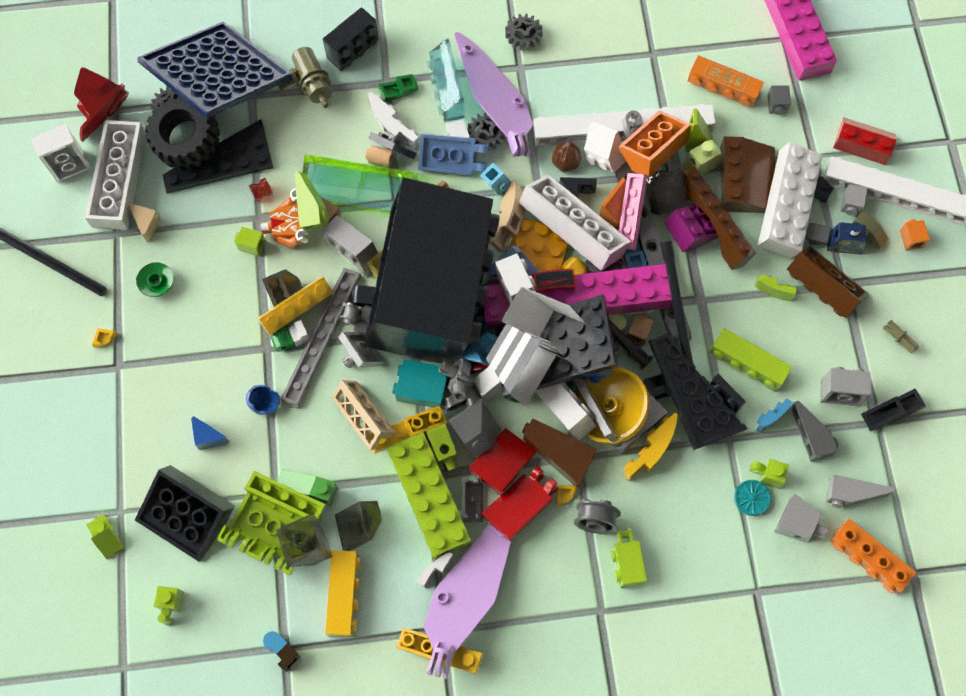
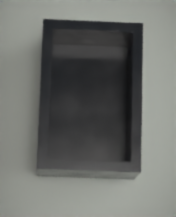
(351, 39)

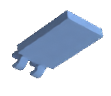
(450, 154)

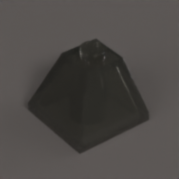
(358, 524)
(304, 542)

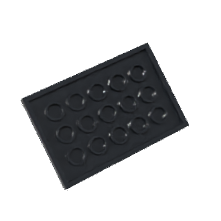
(585, 346)

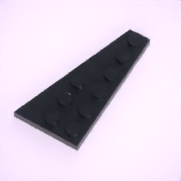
(696, 401)

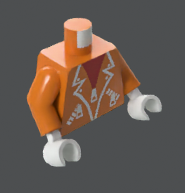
(285, 223)

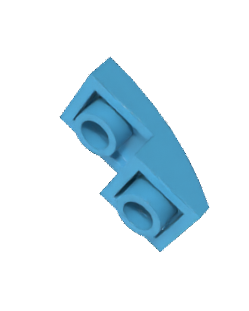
(772, 417)

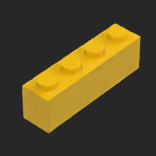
(295, 305)
(342, 593)

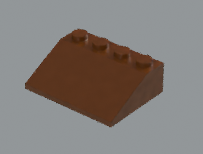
(746, 174)

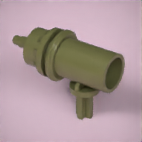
(310, 76)

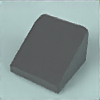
(818, 234)

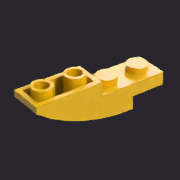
(411, 426)
(657, 442)
(420, 645)

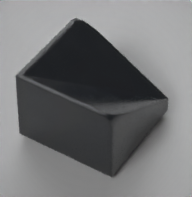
(822, 190)

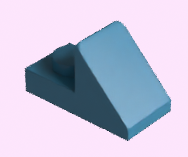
(479, 352)

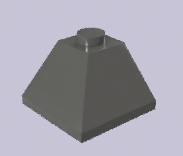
(476, 428)

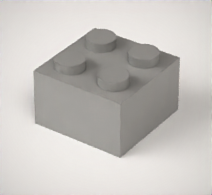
(845, 386)

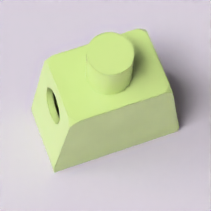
(705, 157)

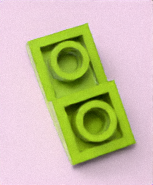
(769, 286)

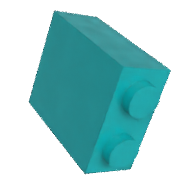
(420, 384)

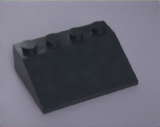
(183, 512)

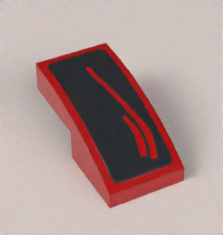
(553, 280)

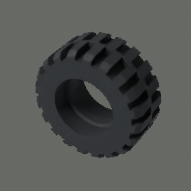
(190, 153)

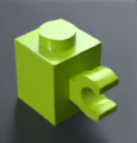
(772, 472)

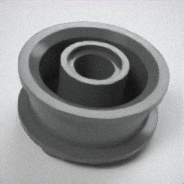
(597, 517)

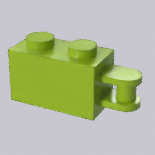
(628, 560)

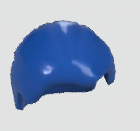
(262, 400)

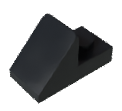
(579, 185)

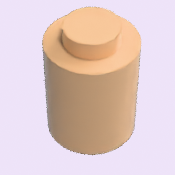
(380, 156)

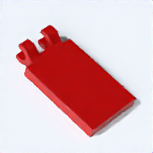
(520, 504)

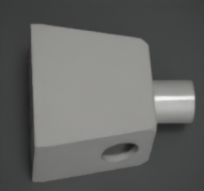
(800, 521)

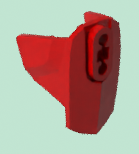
(97, 99)

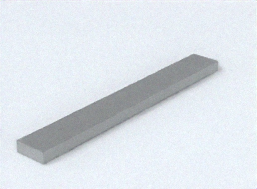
(320, 338)

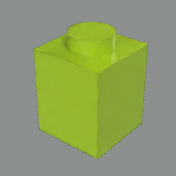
(250, 241)

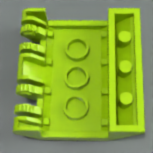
(264, 510)

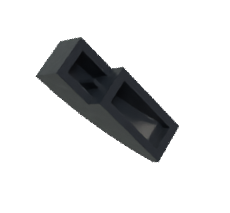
(893, 410)

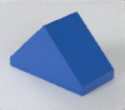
(206, 436)

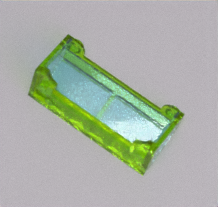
(354, 183)

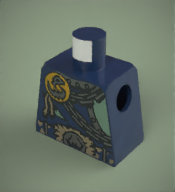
(848, 238)

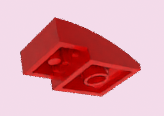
(502, 461)

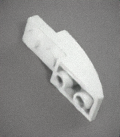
(387, 120)

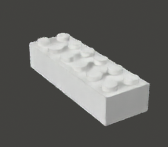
(115, 175)
(790, 200)
(574, 222)

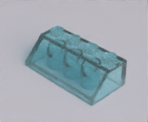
(446, 81)

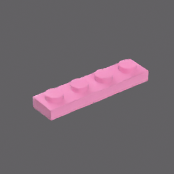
(632, 207)

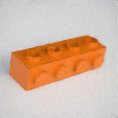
(872, 556)

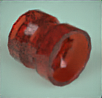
(260, 189)

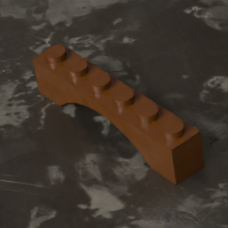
(734, 245)

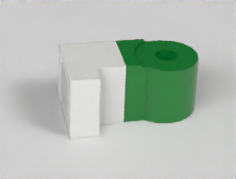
(289, 337)

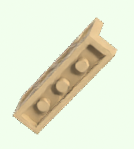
(363, 408)

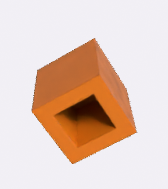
(914, 234)

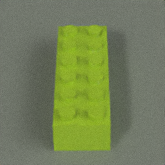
(428, 496)

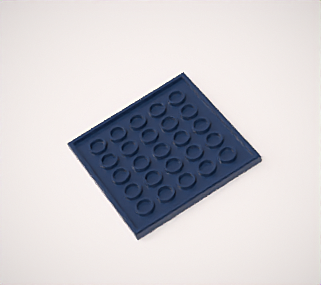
(214, 69)

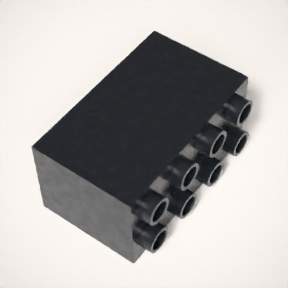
(432, 273)

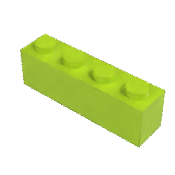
(750, 359)

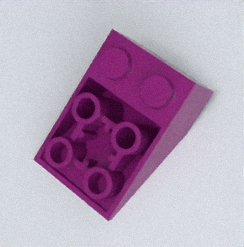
(690, 228)

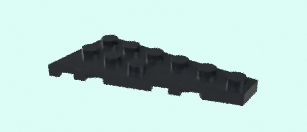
(235, 156)

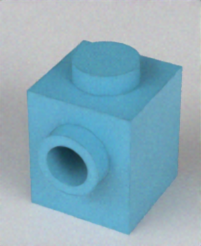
(496, 179)

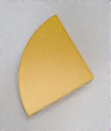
(103, 338)
(565, 494)

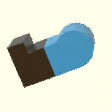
(287, 654)

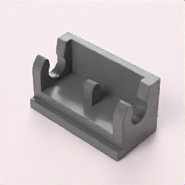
(472, 500)

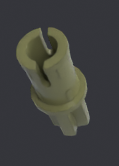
(901, 336)

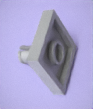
(357, 353)

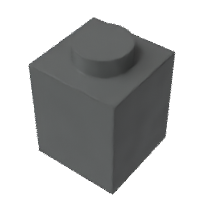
(779, 99)

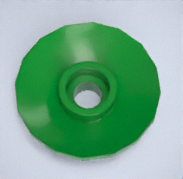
(149, 274)

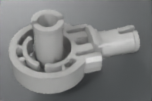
(458, 377)

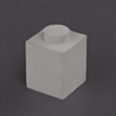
(853, 199)

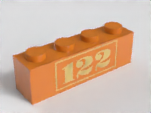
(725, 81)

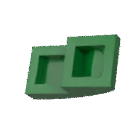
(399, 88)

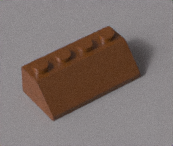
(827, 281)

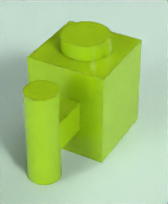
(167, 600)

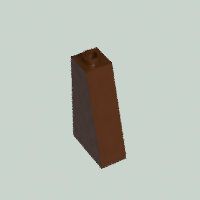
(560, 450)

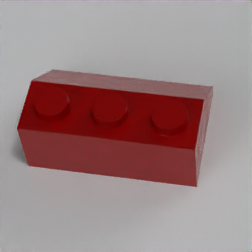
(865, 141)

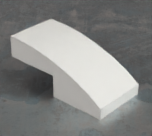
(439, 565)

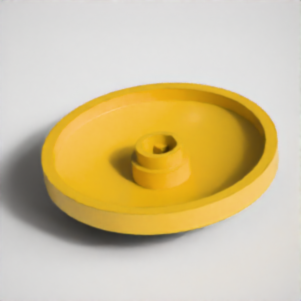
(623, 402)

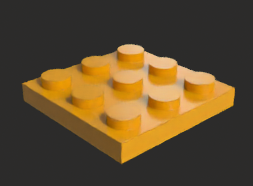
(540, 245)

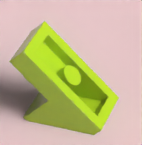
(104, 536)

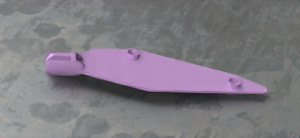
(496, 95)
(465, 597)

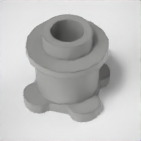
(351, 313)

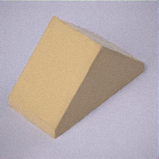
(146, 220)

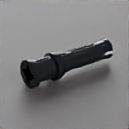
(634, 350)

